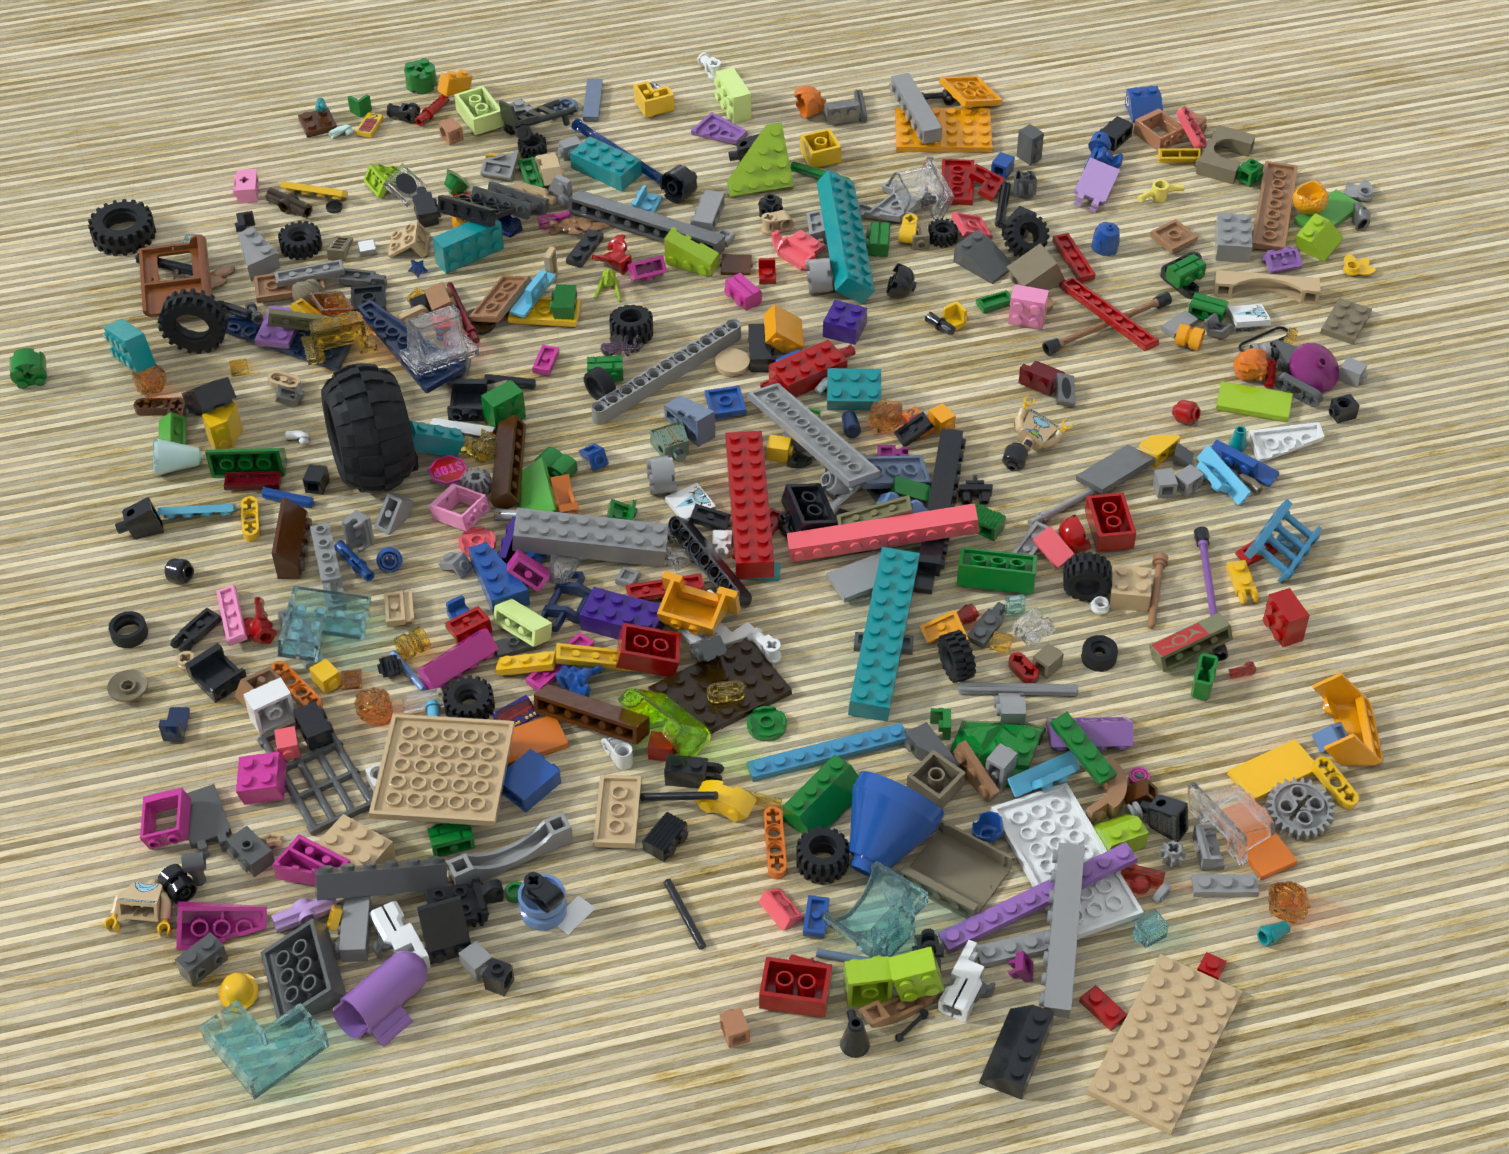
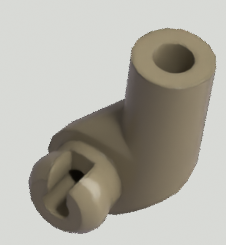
(1252, 483)

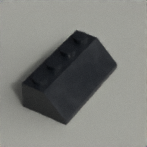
(1017, 1050)

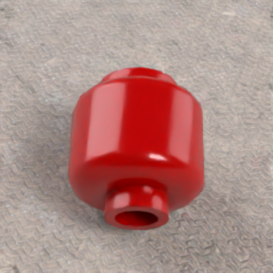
(1186, 412)

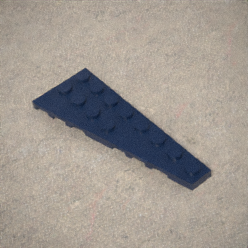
(248, 331)
(394, 336)

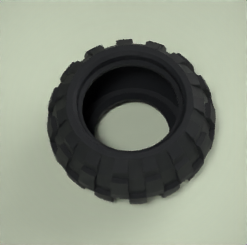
(368, 428)

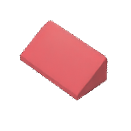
(1053, 547)
(780, 908)

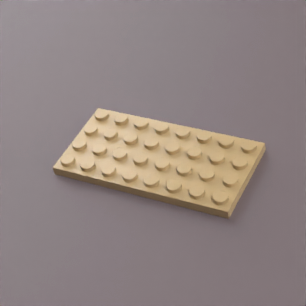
(1164, 1044)

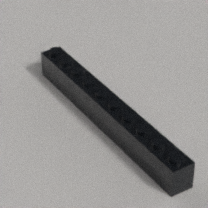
(942, 495)

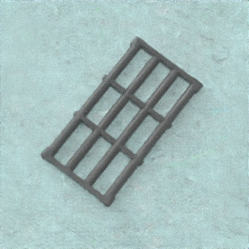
(315, 789)

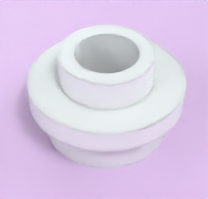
(1100, 605)

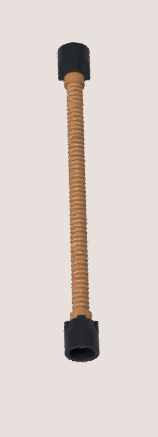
(1052, 346)

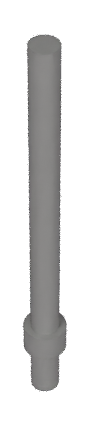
(1046, 515)

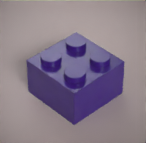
(845, 322)

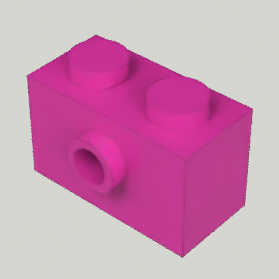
(647, 268)

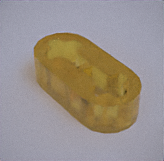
(725, 691)

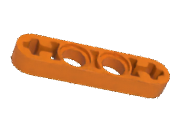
(299, 685)
(775, 842)

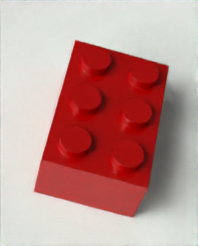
(1110, 522)
(648, 650)
(795, 987)

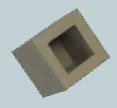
(1048, 660)

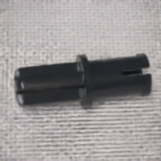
(940, 323)

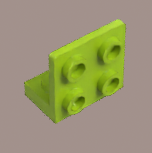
(376, 177)

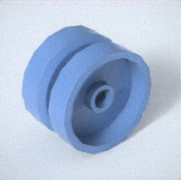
(534, 916)

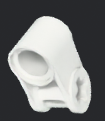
(619, 752)

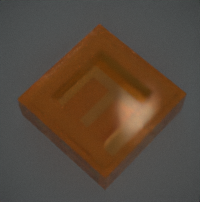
(351, 679)

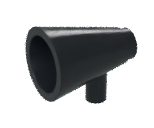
(855, 1038)

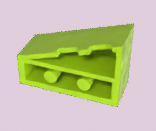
(689, 255)

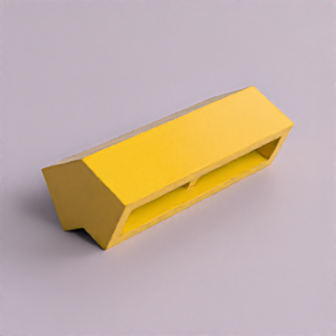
(1178, 155)

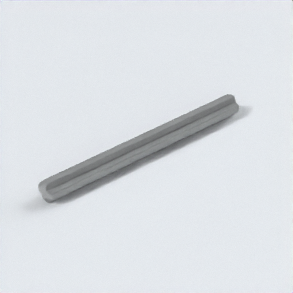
(1025, 688)

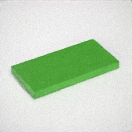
(1337, 210)
(537, 488)

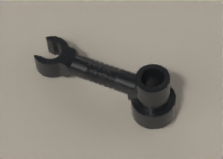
(945, 95)

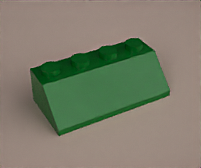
(246, 460)
(997, 570)
(822, 797)

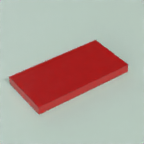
(956, 175)

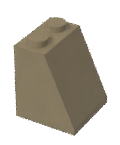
(1036, 270)

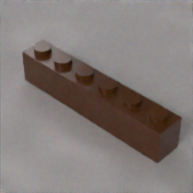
(508, 463)
(592, 714)

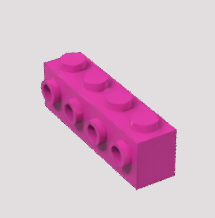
(458, 659)

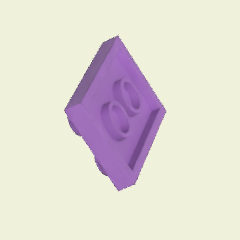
(275, 336)

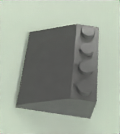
(303, 970)

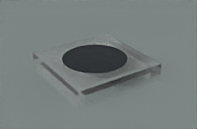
(403, 184)

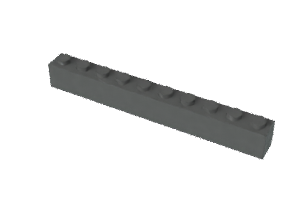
(639, 220)

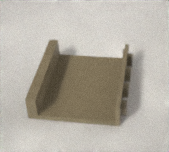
(959, 870)

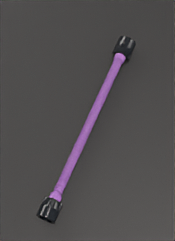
(1201, 536)

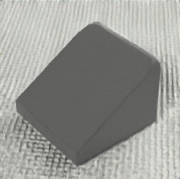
(1182, 456)

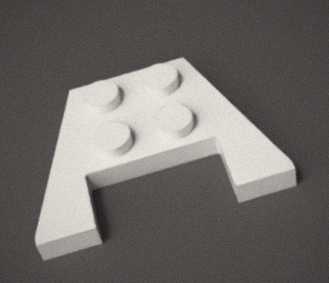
(727, 636)

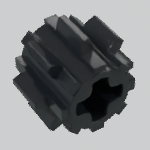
(390, 666)

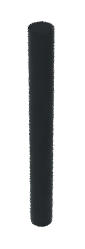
(674, 796)
(684, 914)

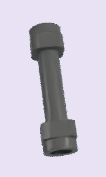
(257, 317)

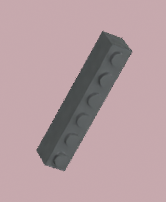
(380, 878)

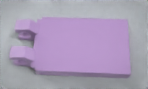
(1095, 183)

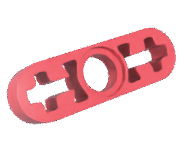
(1191, 128)

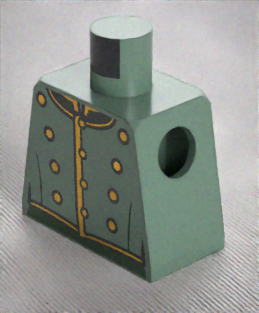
(670, 441)

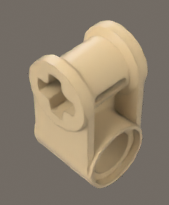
(776, 220)

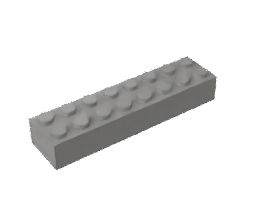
(590, 537)

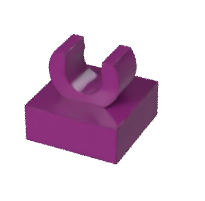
(1023, 967)

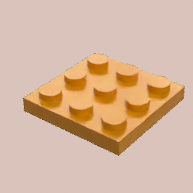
(970, 91)

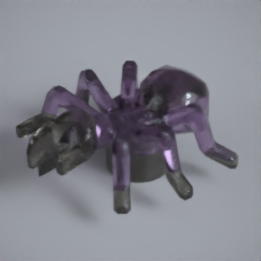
(619, 344)

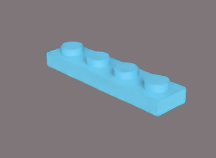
(205, 510)

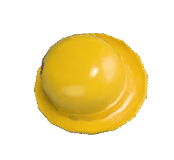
(238, 987)

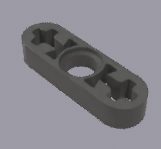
(1289, 383)

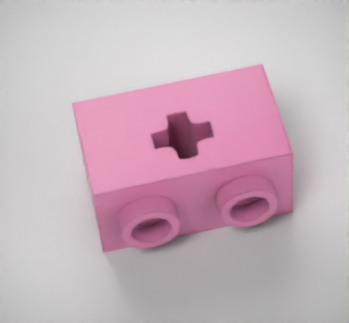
(246, 186)

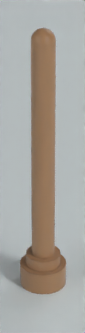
(1160, 561)

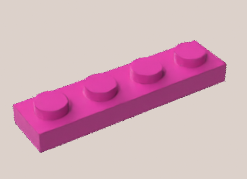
(539, 679)

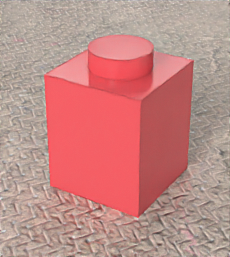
(287, 743)

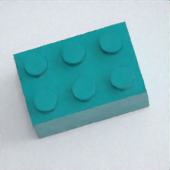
(853, 388)

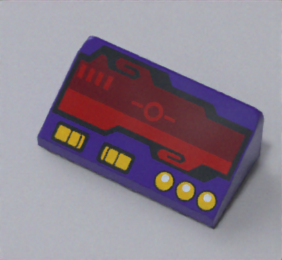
(519, 711)

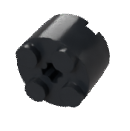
(678, 183)

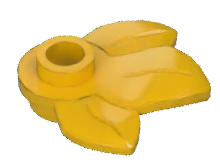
(1357, 266)

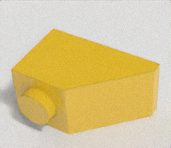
(1160, 447)

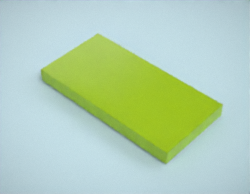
(1254, 401)

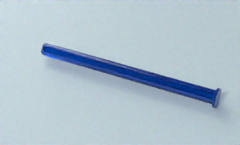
(589, 132)

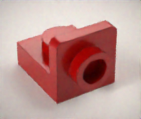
(767, 271)

